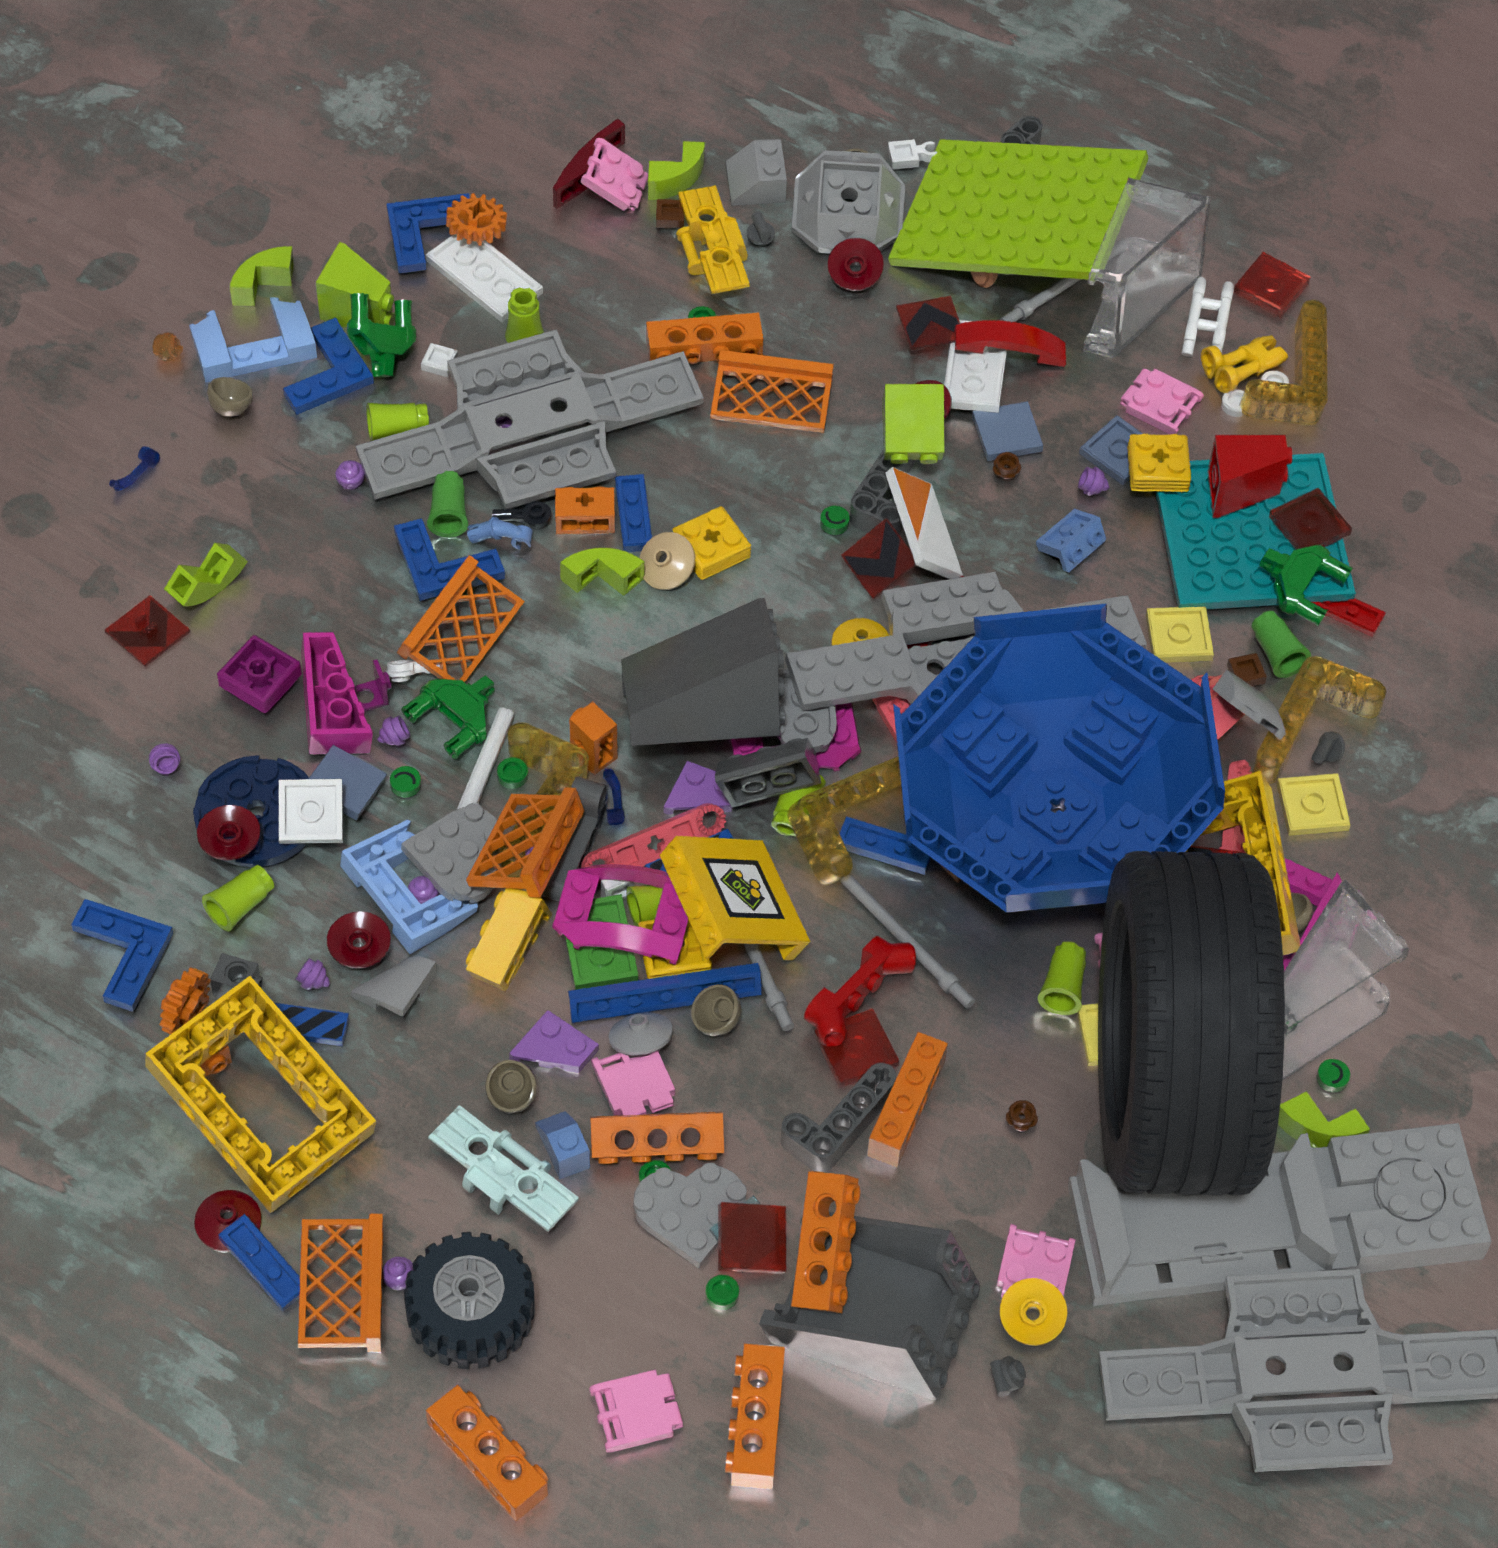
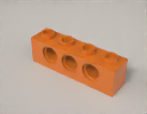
(705, 336)
(907, 1099)
(606, 1127)
(816, 1227)
(755, 1468)
(514, 1495)

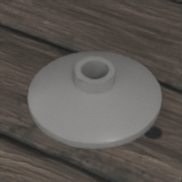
(640, 1033)

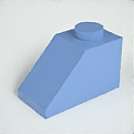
(564, 1144)

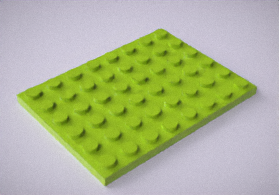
(1015, 208)

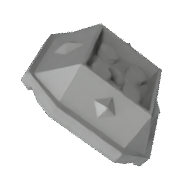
(826, 219)

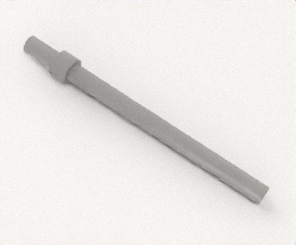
(1025, 308)
(947, 980)
(775, 999)

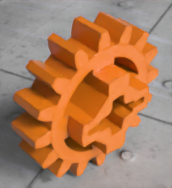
(476, 219)
(184, 999)

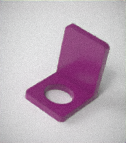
(377, 687)

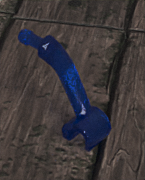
(148, 457)
(616, 815)

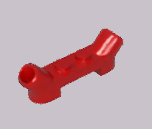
(878, 959)

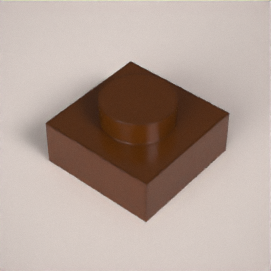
(669, 214)
(1248, 669)

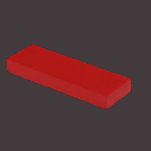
(1354, 614)

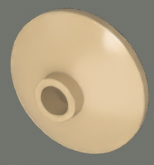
(675, 568)

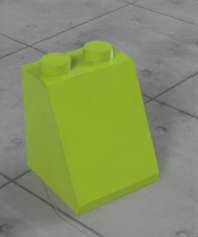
(351, 274)
(913, 422)

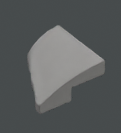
(1250, 702)
(398, 986)

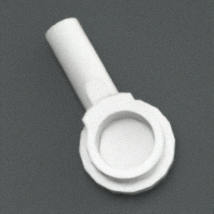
(402, 669)

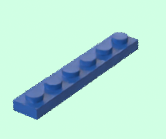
(659, 992)

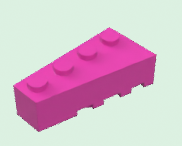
(330, 699)

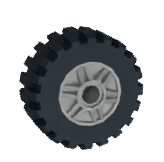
(469, 1300)

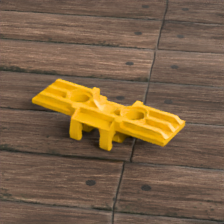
(722, 236)

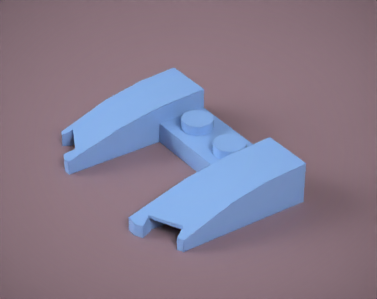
(292, 346)
(414, 924)

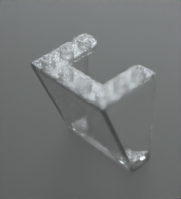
(1146, 261)
(1332, 979)

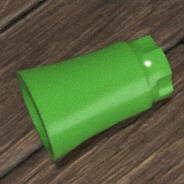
(448, 509)
(1279, 644)

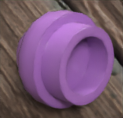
(350, 474)
(1093, 481)
(393, 731)
(164, 758)
(422, 889)
(312, 975)
(396, 1271)

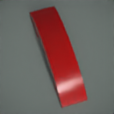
(1010, 336)

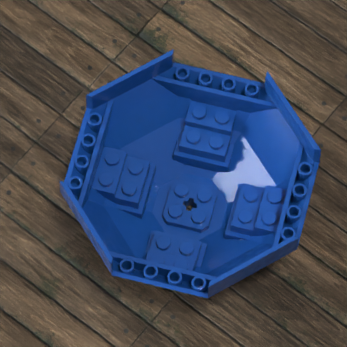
(1048, 719)

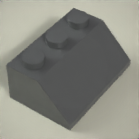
(768, 772)

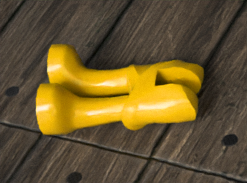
(1256, 356)

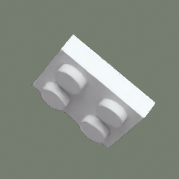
(310, 811)

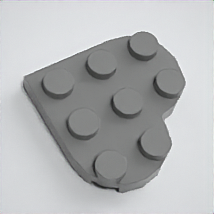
(814, 724)
(450, 849)
(684, 1208)

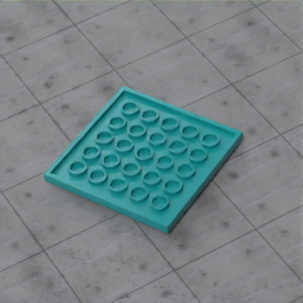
(1219, 558)

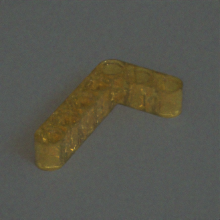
(1308, 397)
(1316, 681)
(556, 766)
(821, 815)

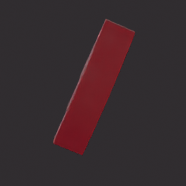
(569, 182)

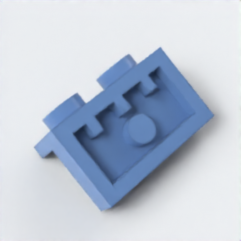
(1073, 538)

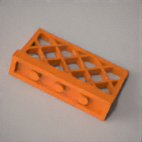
(778, 370)
(446, 603)
(547, 844)
(370, 1290)

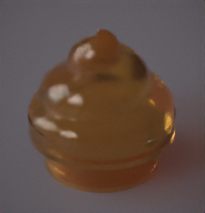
(167, 346)

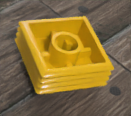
(1159, 462)
(715, 541)
(689, 960)

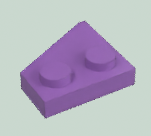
(695, 787)
(555, 1044)

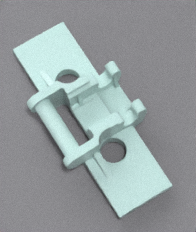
(498, 1174)

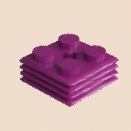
(259, 673)

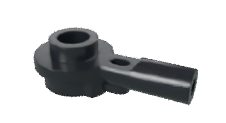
(533, 515)

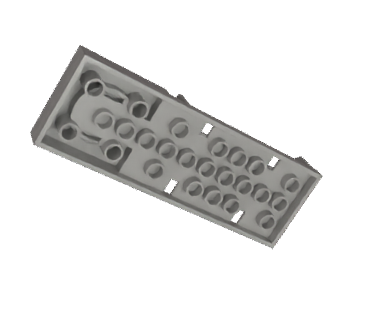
(1337, 1207)

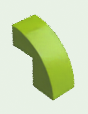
(671, 177)
(267, 267)
(614, 566)
(198, 584)
(1303, 1116)

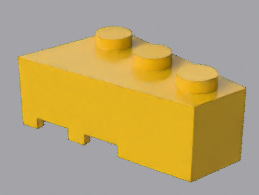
(506, 937)

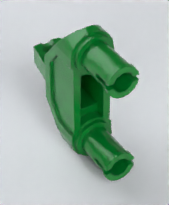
(381, 340)
(1295, 573)
(460, 704)

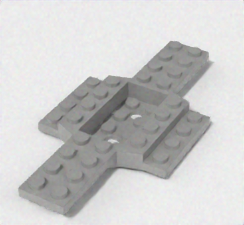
(521, 384)
(916, 616)
(1305, 1325)

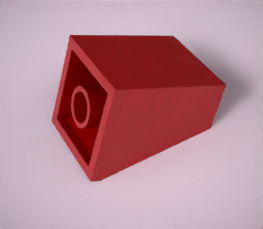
(1246, 470)

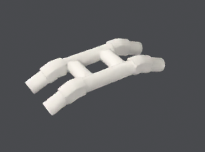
(1195, 323)

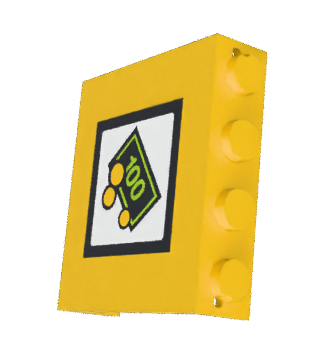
(733, 894)

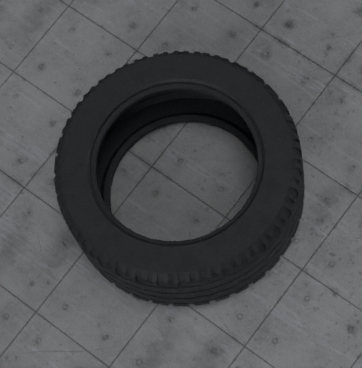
(1190, 1023)

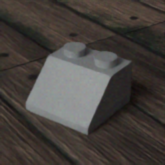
(757, 174)

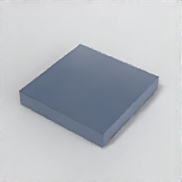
(1008, 431)
(1109, 449)
(358, 778)

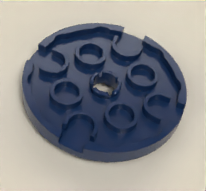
(250, 784)

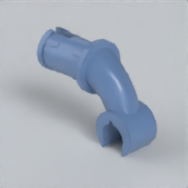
(497, 529)

